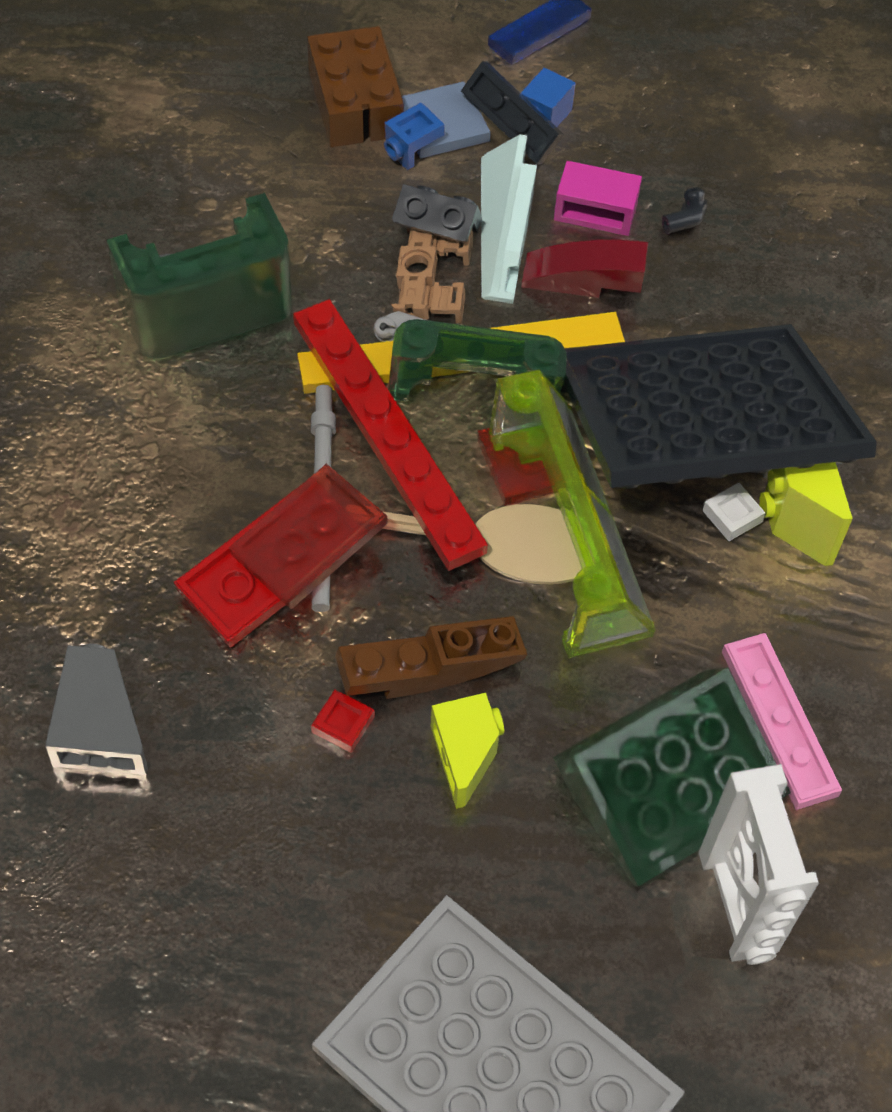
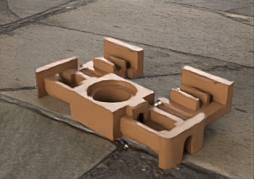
(420, 289)

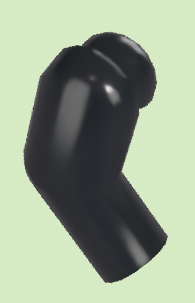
(690, 214)

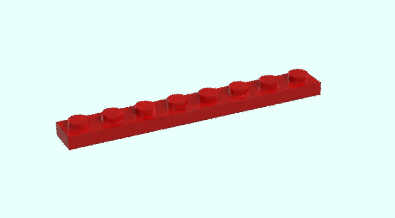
(390, 436)

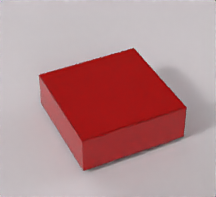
(343, 721)

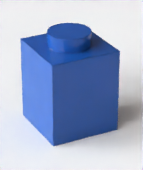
(551, 95)

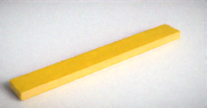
(571, 332)

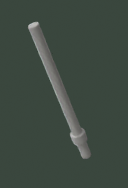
(323, 428)

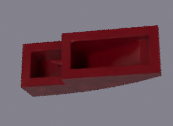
(587, 267)

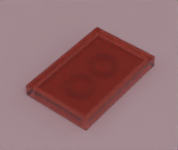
(308, 536)

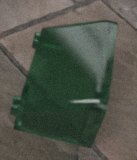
(431, 344)

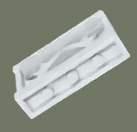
(749, 822)

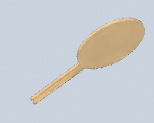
(522, 542)

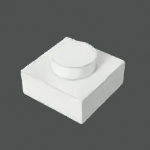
(733, 511)

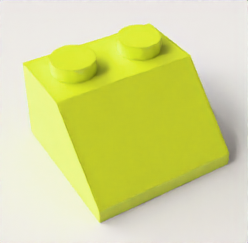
(808, 509)

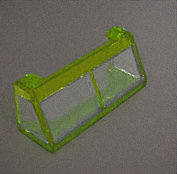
(542, 426)

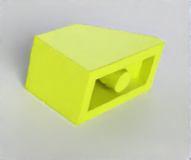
(466, 741)

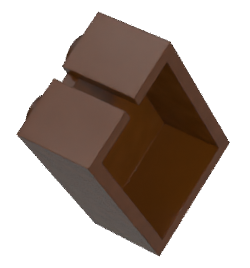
(352, 75)

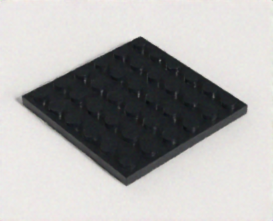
(711, 406)

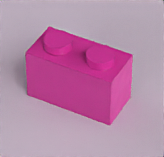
(597, 198)

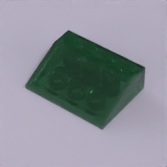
(662, 770)

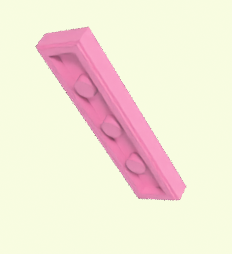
(781, 720)

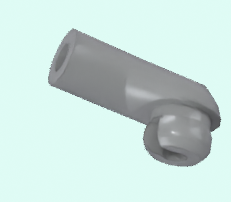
(386, 326)

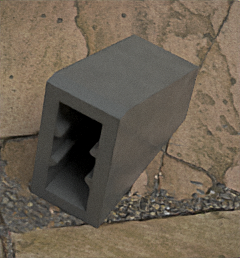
(93, 716)

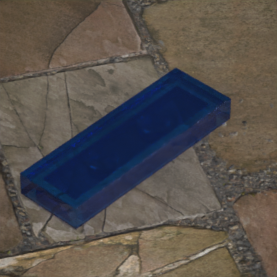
(538, 28)

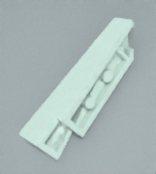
(505, 214)

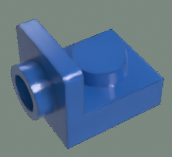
(410, 133)

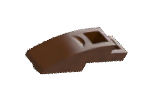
(433, 661)

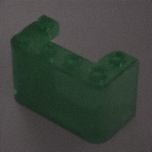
(207, 289)

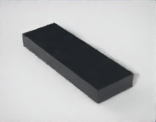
(511, 111)

